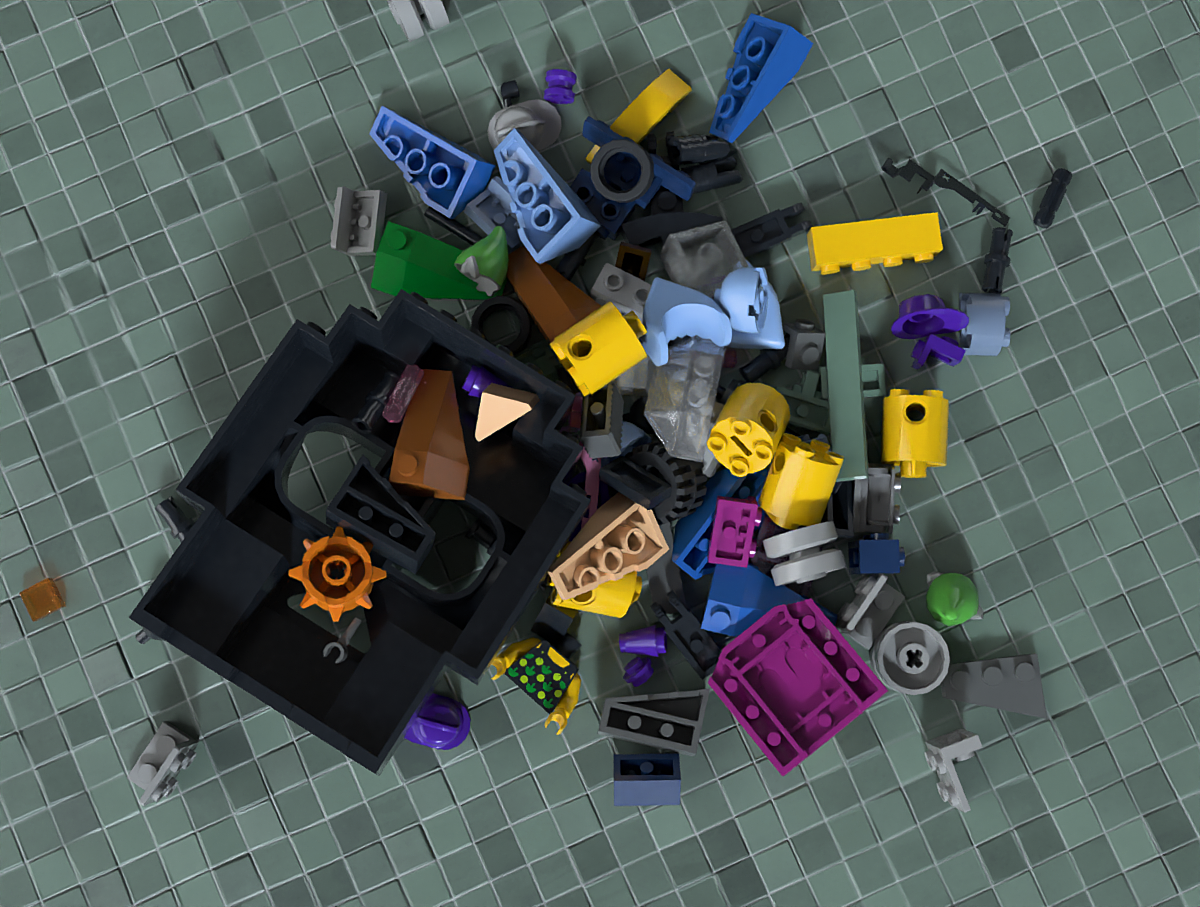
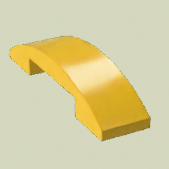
(649, 108)

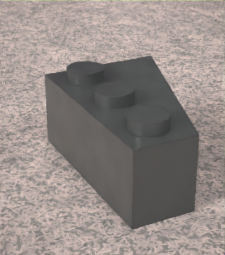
(657, 720)

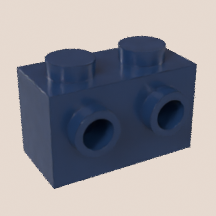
(606, 211)
(875, 555)
(646, 779)

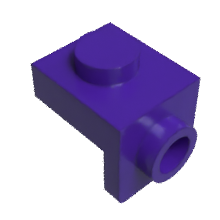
(941, 348)

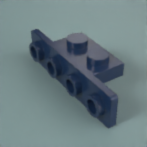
(624, 170)

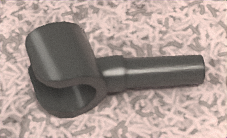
(343, 641)

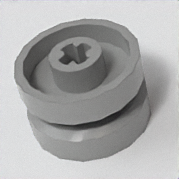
(408, 14)
(804, 554)
(928, 661)

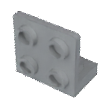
(869, 610)
(958, 745)
(161, 763)

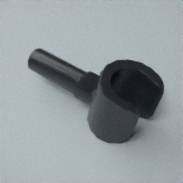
(509, 91)

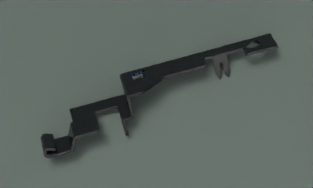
(911, 168)

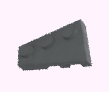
(998, 683)

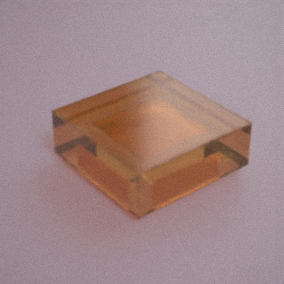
(42, 599)

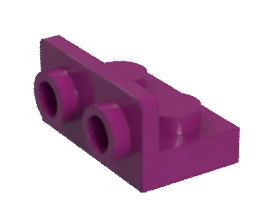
(733, 531)

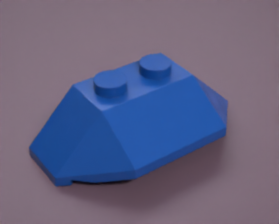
(694, 531)

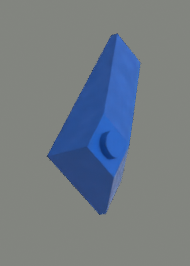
(437, 167)

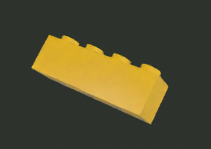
(874, 242)

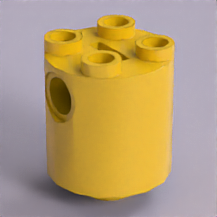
(600, 347)
(749, 428)
(914, 443)
(799, 482)
(608, 599)

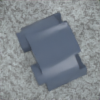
(986, 326)

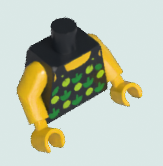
(544, 674)

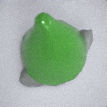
(486, 261)
(952, 598)

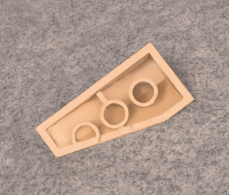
(611, 544)

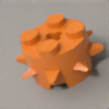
(338, 554)

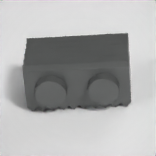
(602, 422)

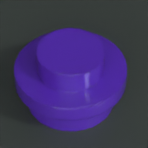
(638, 671)

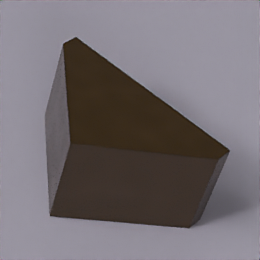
(634, 260)

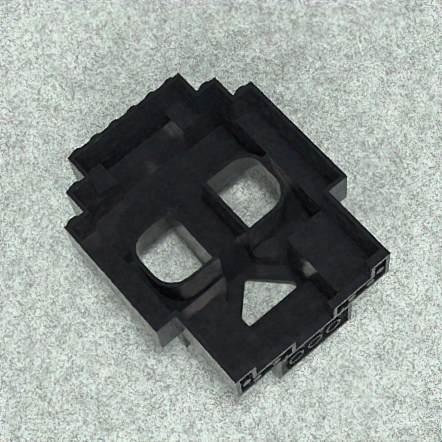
(229, 577)

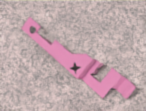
(592, 467)

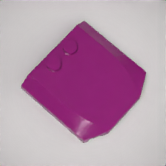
(793, 682)

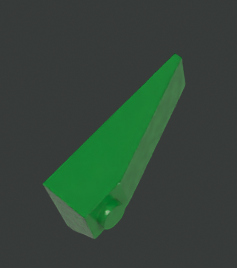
(422, 266)

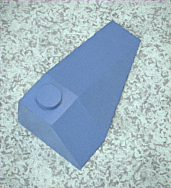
(546, 207)

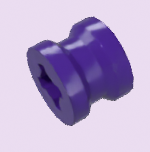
(560, 86)

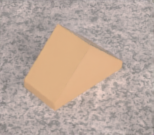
(500, 407)

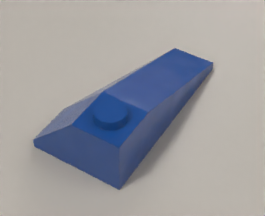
(764, 63)
(742, 597)

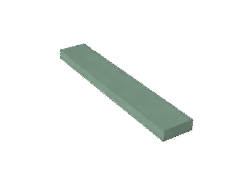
(845, 383)

